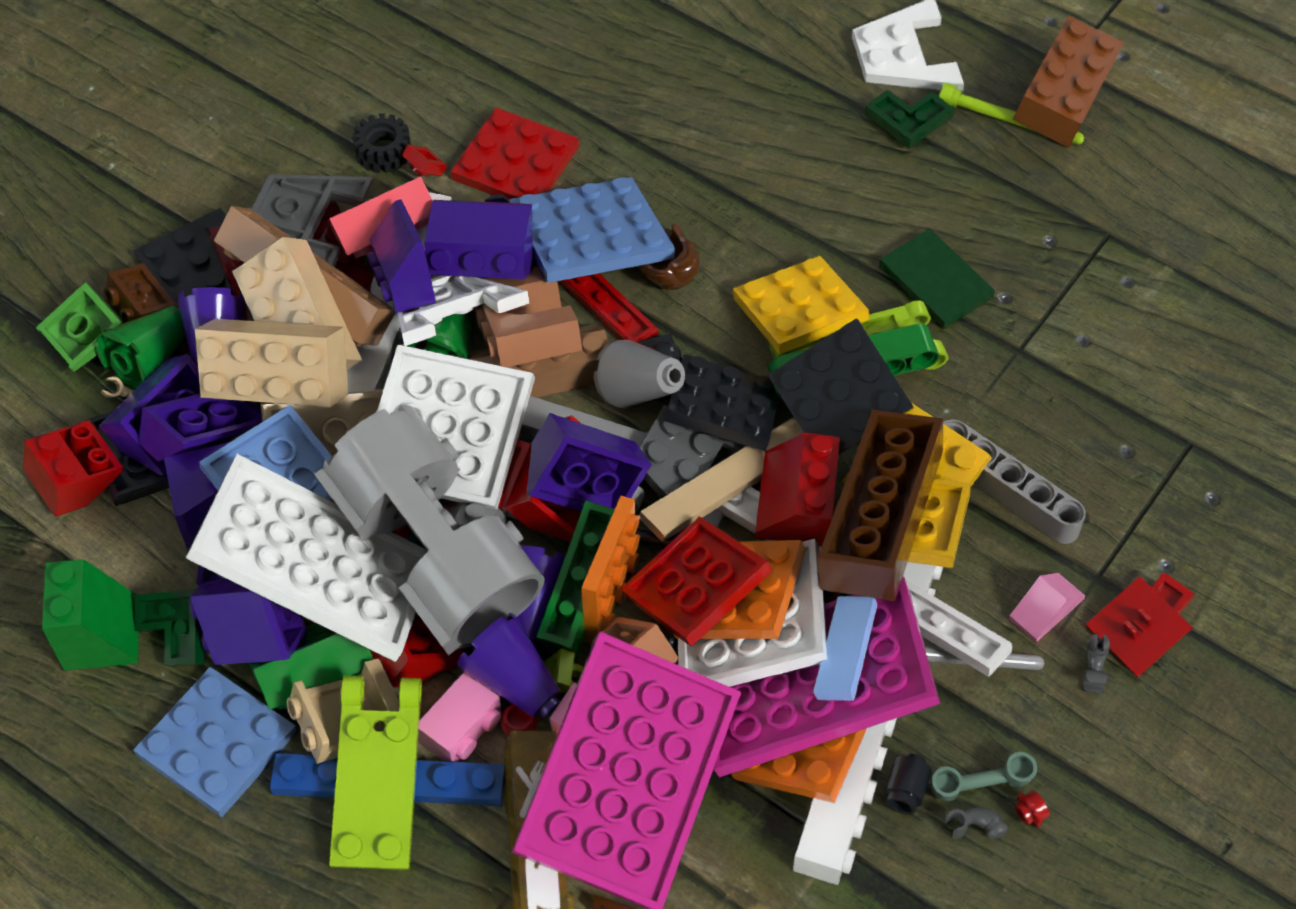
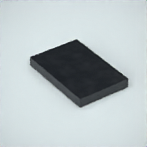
(136, 479)

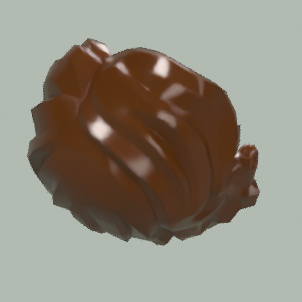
(675, 272)

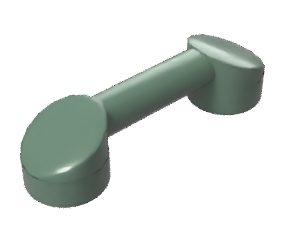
(1017, 772)

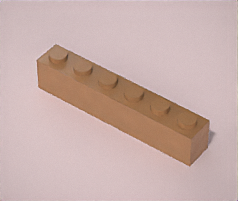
(365, 315)

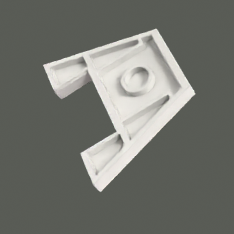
(892, 54)
(457, 296)

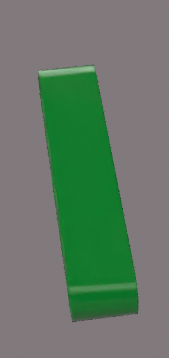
(902, 349)

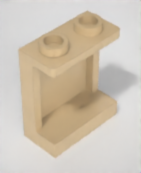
(320, 709)

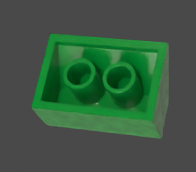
(317, 660)

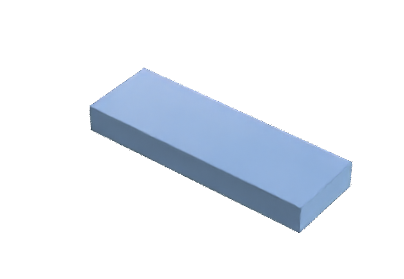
(845, 648)

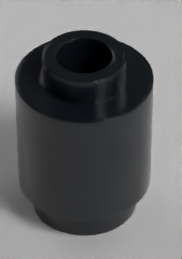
(907, 783)

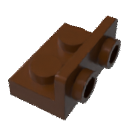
(135, 292)

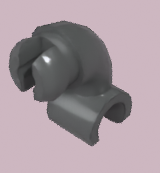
(1096, 655)
(983, 817)

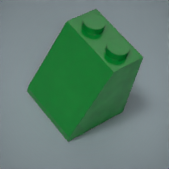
(88, 617)

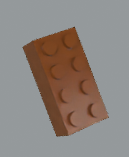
(1068, 81)

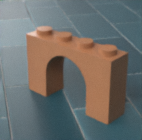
(531, 330)

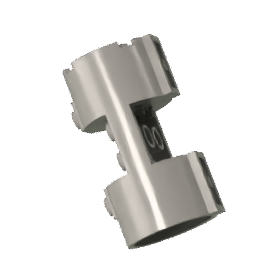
(392, 476)

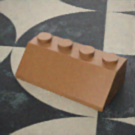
(563, 371)

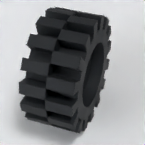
(376, 130)

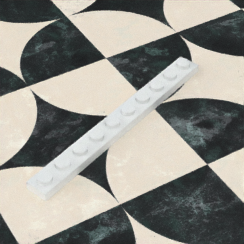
(936, 619)

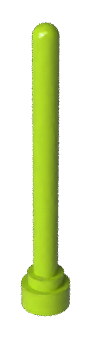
(953, 97)

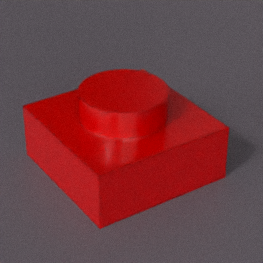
(424, 161)
(1173, 592)

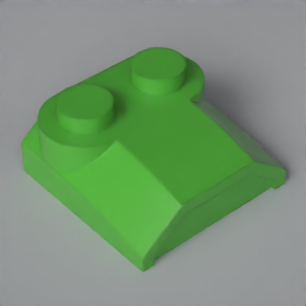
(78, 324)

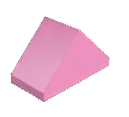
(1045, 605)

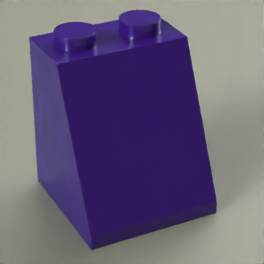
(190, 490)
(243, 624)

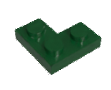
(907, 122)
(171, 613)

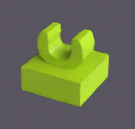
(562, 669)

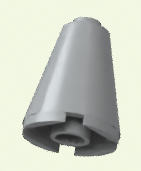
(635, 374)

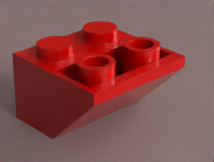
(70, 466)

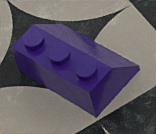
(479, 239)
(400, 261)
(170, 381)
(194, 424)
(583, 464)

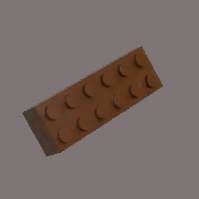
(881, 505)

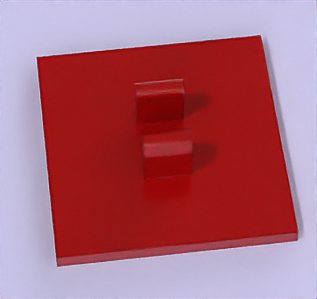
(1139, 626)

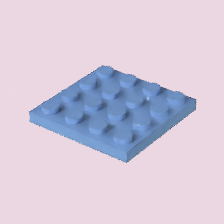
(594, 230)

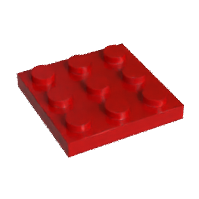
(514, 156)
(696, 580)

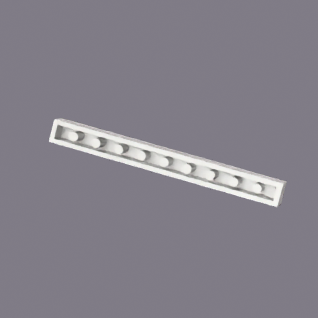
(831, 826)

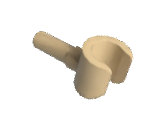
(121, 390)

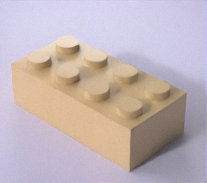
(289, 287)
(272, 362)

